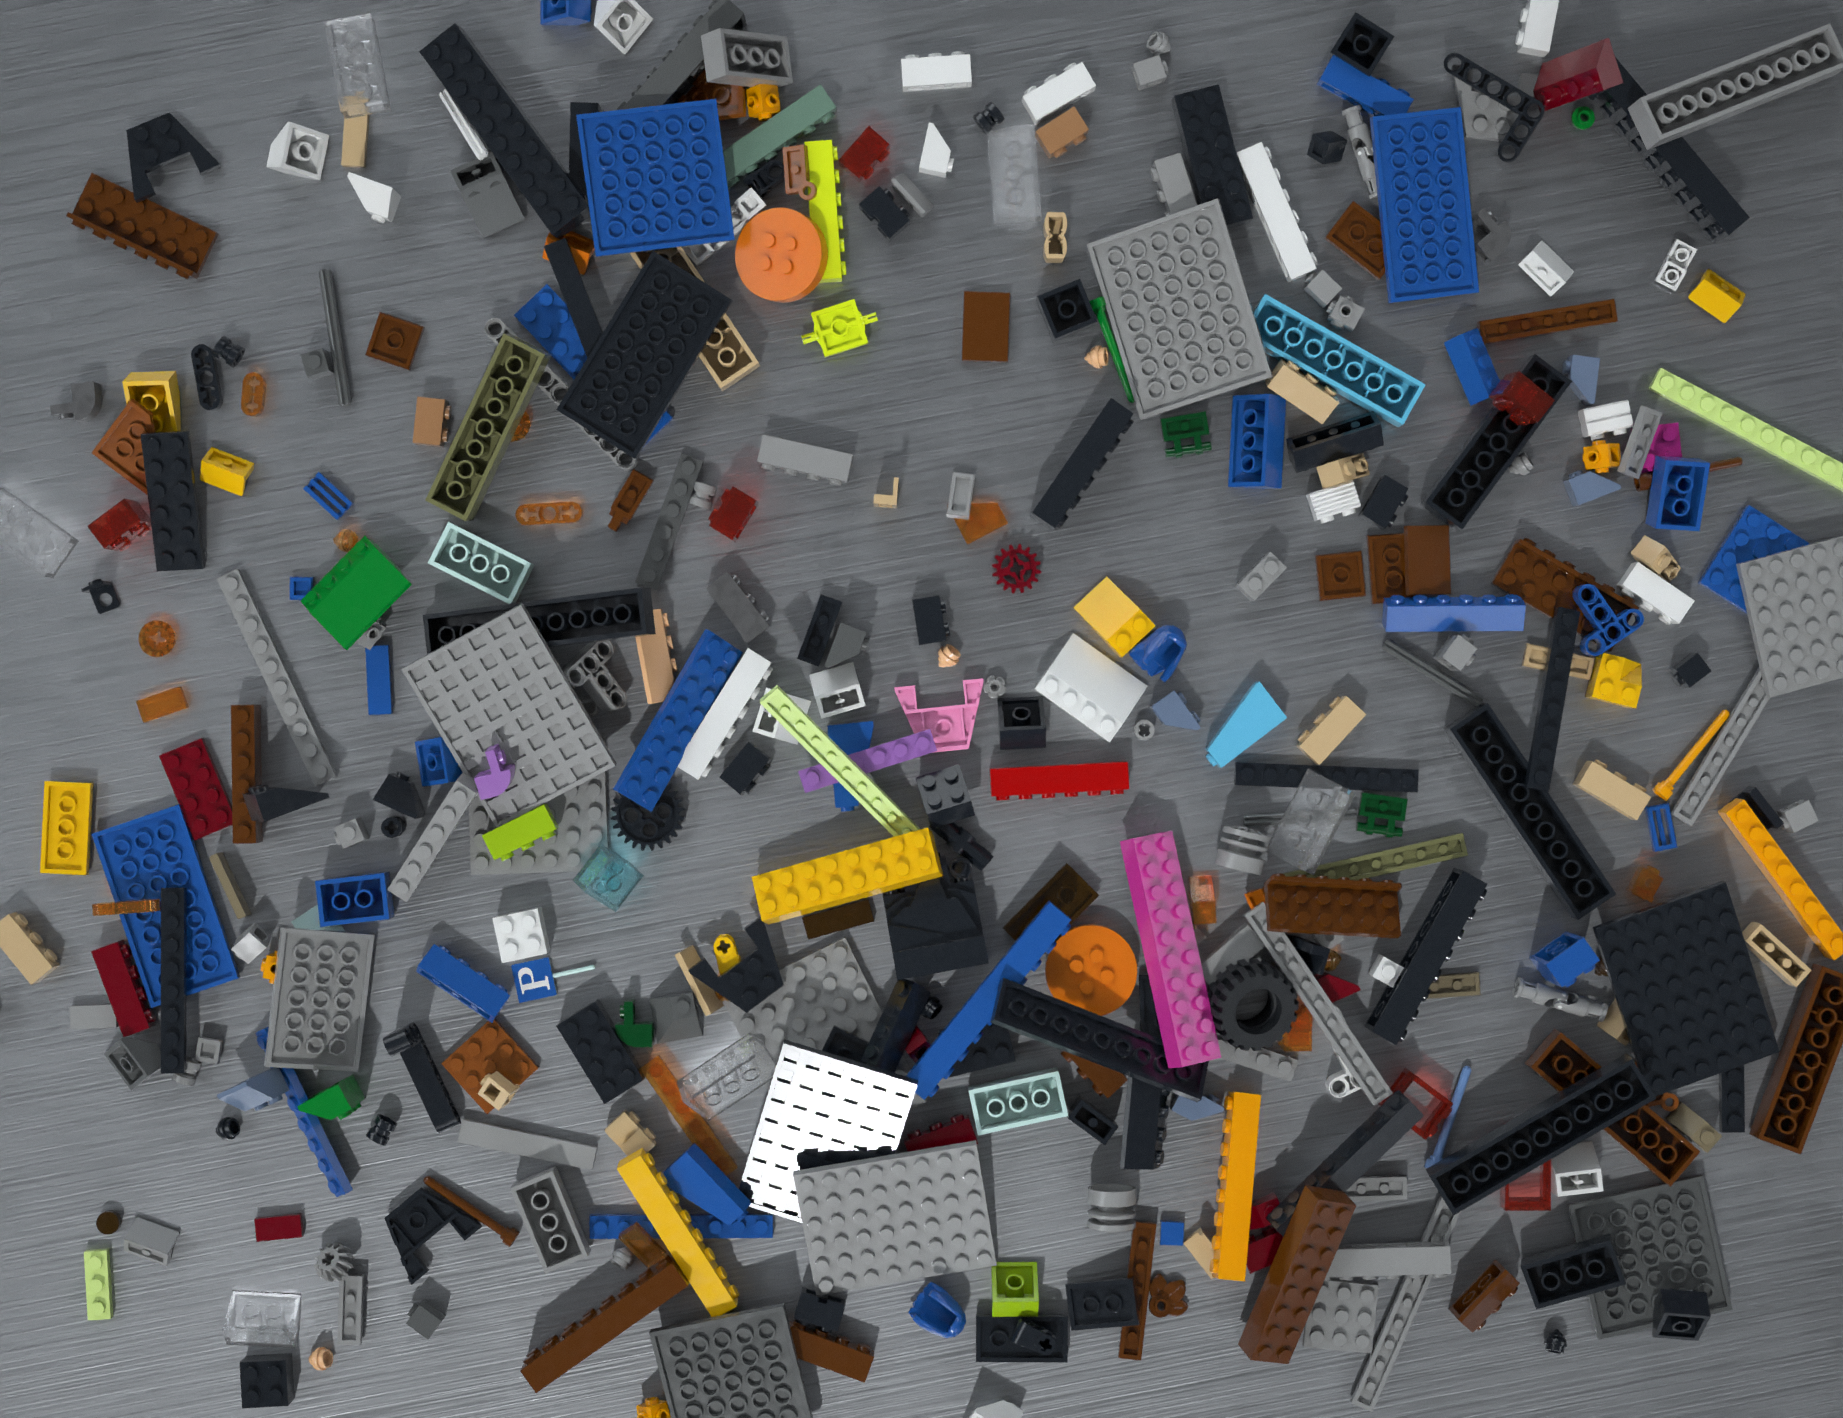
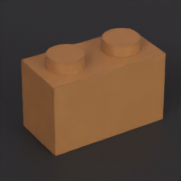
(1062, 133)
(431, 422)

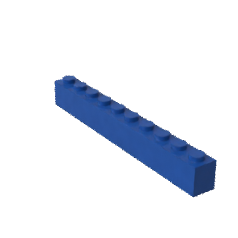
(978, 1009)

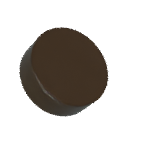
(108, 1222)

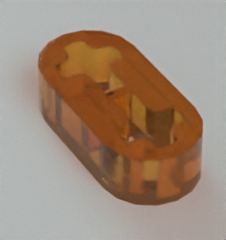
(259, 395)

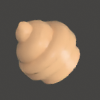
(1098, 357)
(948, 656)
(321, 1358)

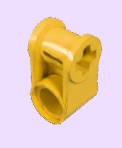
(728, 957)

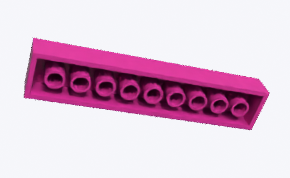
(1170, 949)

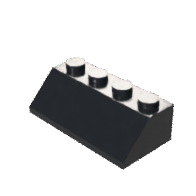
(1143, 1126)

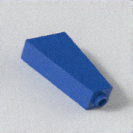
(851, 739)
(706, 1186)

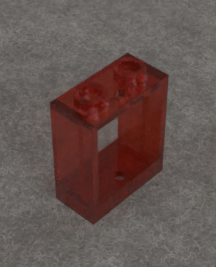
(1443, 1109)
(1540, 1203)

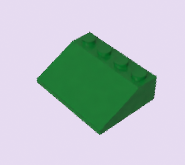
(356, 592)

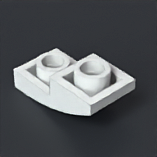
(1675, 264)

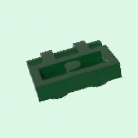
(1185, 427)
(1381, 807)

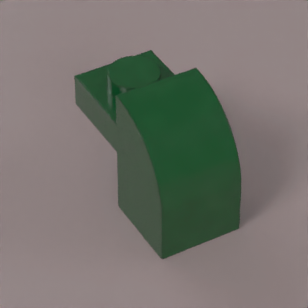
(632, 1032)

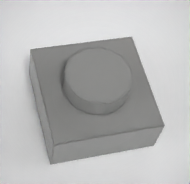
(208, 1050)

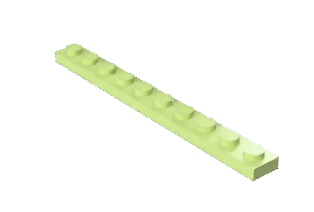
(1748, 427)
(836, 761)

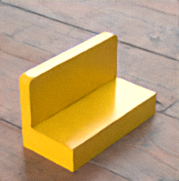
(1717, 296)
(225, 471)

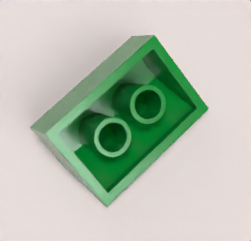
(335, 1100)

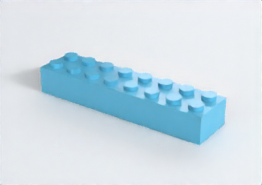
(1337, 362)

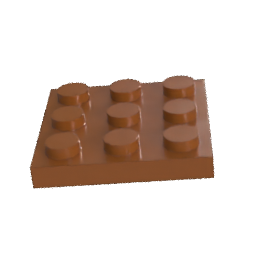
(487, 1052)

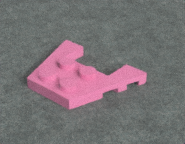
(948, 724)

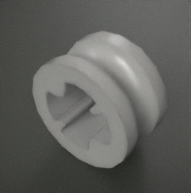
(1151, 729)

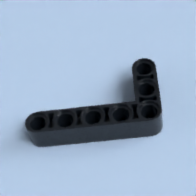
(1501, 98)
(424, 1075)

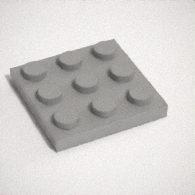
(1343, 1317)

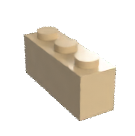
(1303, 390)
(1330, 729)
(1612, 789)
(26, 948)
(1775, 954)

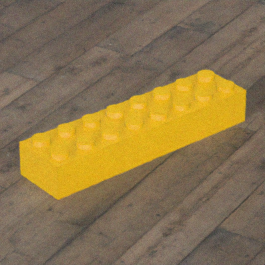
(847, 876)

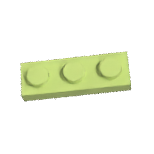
(98, 1284)

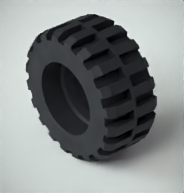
(1270, 1022)

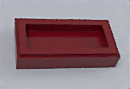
(279, 1227)

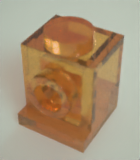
(1637, 883)

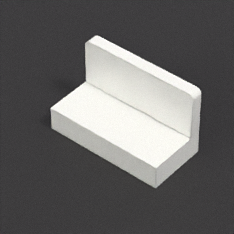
(1546, 268)

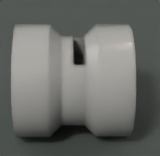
(703, 494)
(189, 1077)

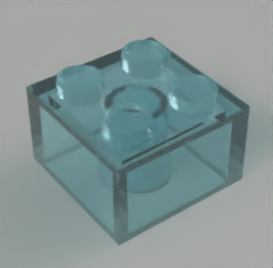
(608, 877)

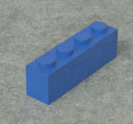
(1358, 89)
(463, 983)

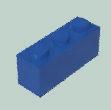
(1472, 365)

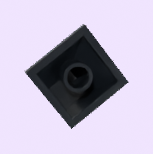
(400, 795)

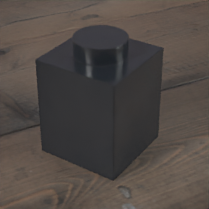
(1689, 670)

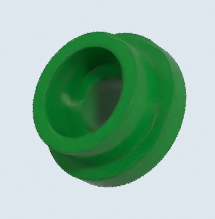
(1576, 120)

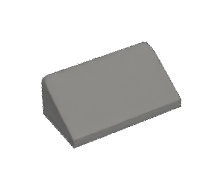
(912, 195)

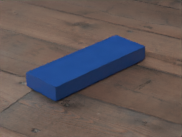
(379, 680)

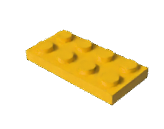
(66, 827)

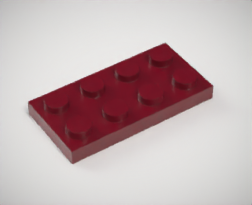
(198, 788)

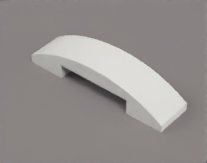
(742, 212)

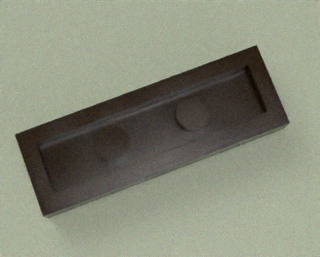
(838, 919)

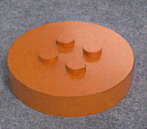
(781, 255)
(1091, 969)

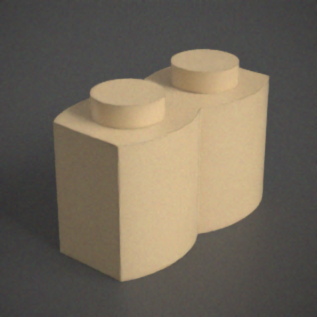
(1054, 231)
(630, 1134)

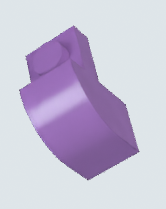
(498, 777)

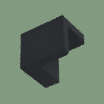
(1327, 147)

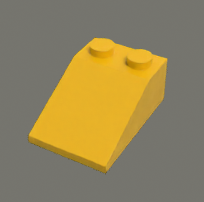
(159, 394)
(1114, 617)

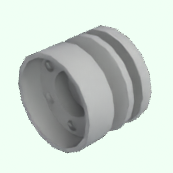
(1242, 850)
(1111, 1212)

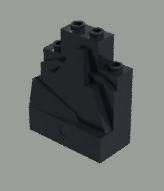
(935, 926)

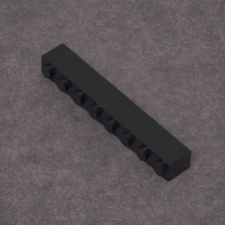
(1354, 1155)

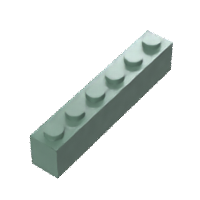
(777, 132)

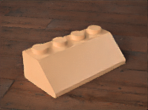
(656, 660)

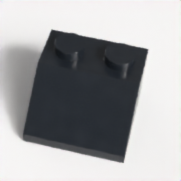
(1362, 44)
(1021, 722)
(1680, 1314)

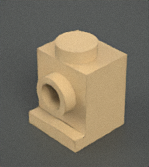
(497, 1090)

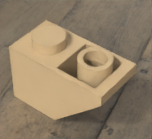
(1343, 470)
(1656, 558)

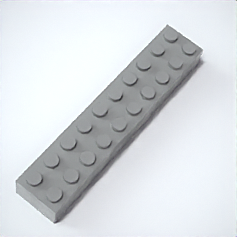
(1737, 86)

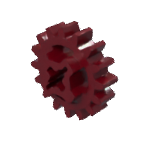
(1002, 572)

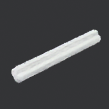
(464, 125)

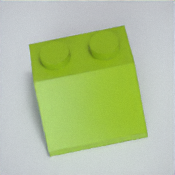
(1014, 1289)

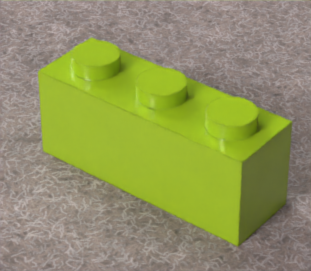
(521, 833)

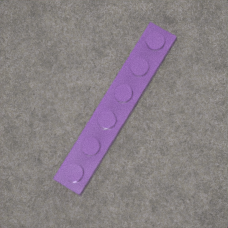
(873, 758)

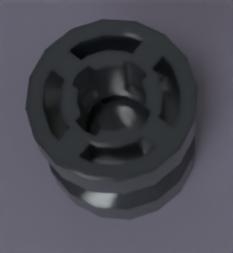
(988, 118)
(226, 350)
(380, 1131)

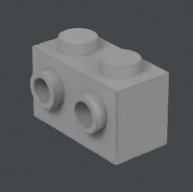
(1456, 652)

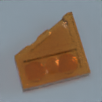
(982, 520)

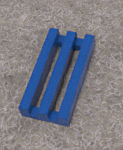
(314, 483)
(1652, 830)

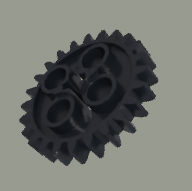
(635, 830)

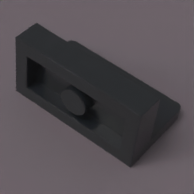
(1760, 807)
(1313, 954)

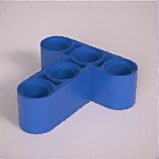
(1608, 619)

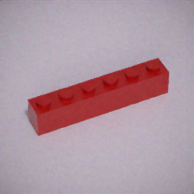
(1059, 779)

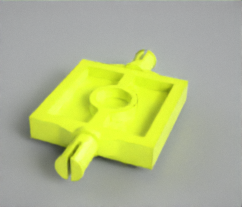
(839, 328)

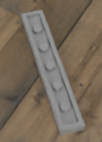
(527, 1144)

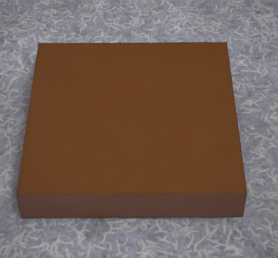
(395, 341)
(1340, 575)

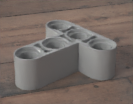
(594, 672)

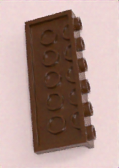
(143, 226)
(1550, 584)
(1332, 906)

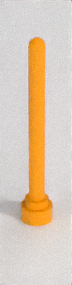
(1665, 788)

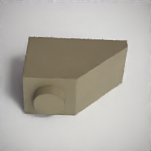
(1694, 1127)

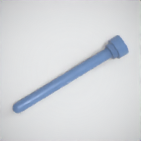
(1449, 1121)

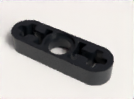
(204, 395)

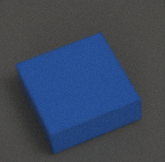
(300, 587)
(1171, 1232)

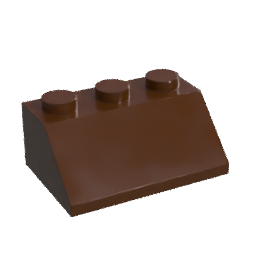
(1484, 1296)

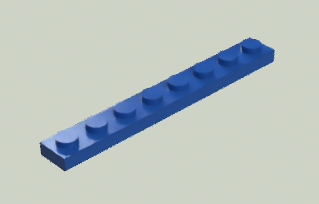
(311, 1126)
(751, 1226)

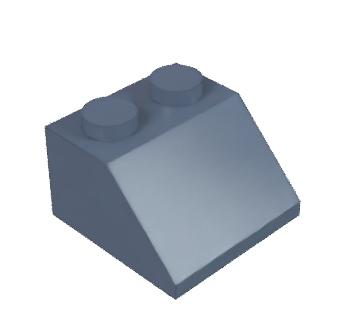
(256, 1091)

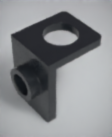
(96, 589)

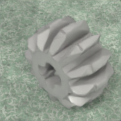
(333, 1262)

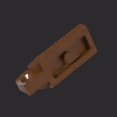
(629, 499)

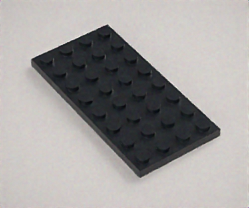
(644, 355)

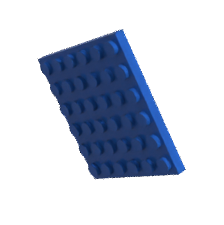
(655, 177)

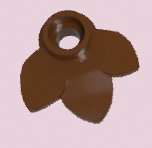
(1169, 1294)

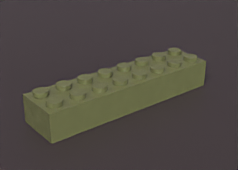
(488, 427)

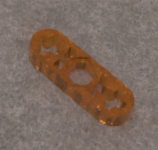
(532, 508)
(125, 907)

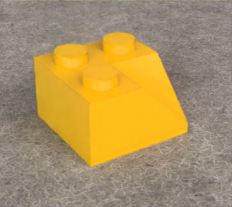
(1615, 681)

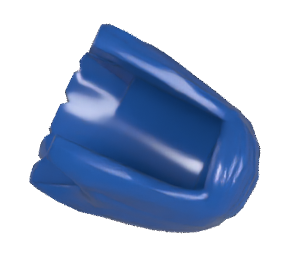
(1160, 651)
(938, 1312)

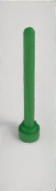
(1099, 308)

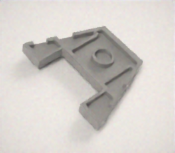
(1485, 117)

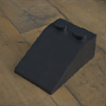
(271, 802)

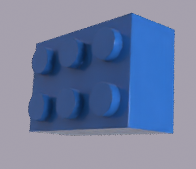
(1677, 493)
(354, 899)
(1565, 959)

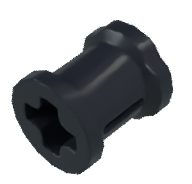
(389, 832)

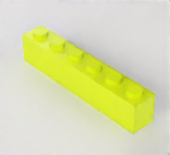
(824, 206)

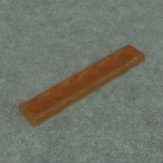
(690, 1121)

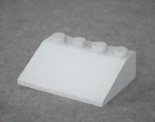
(1090, 687)

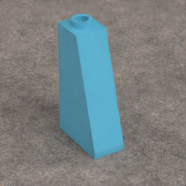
(1247, 723)

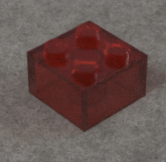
(1521, 399)
(733, 513)
(121, 525)

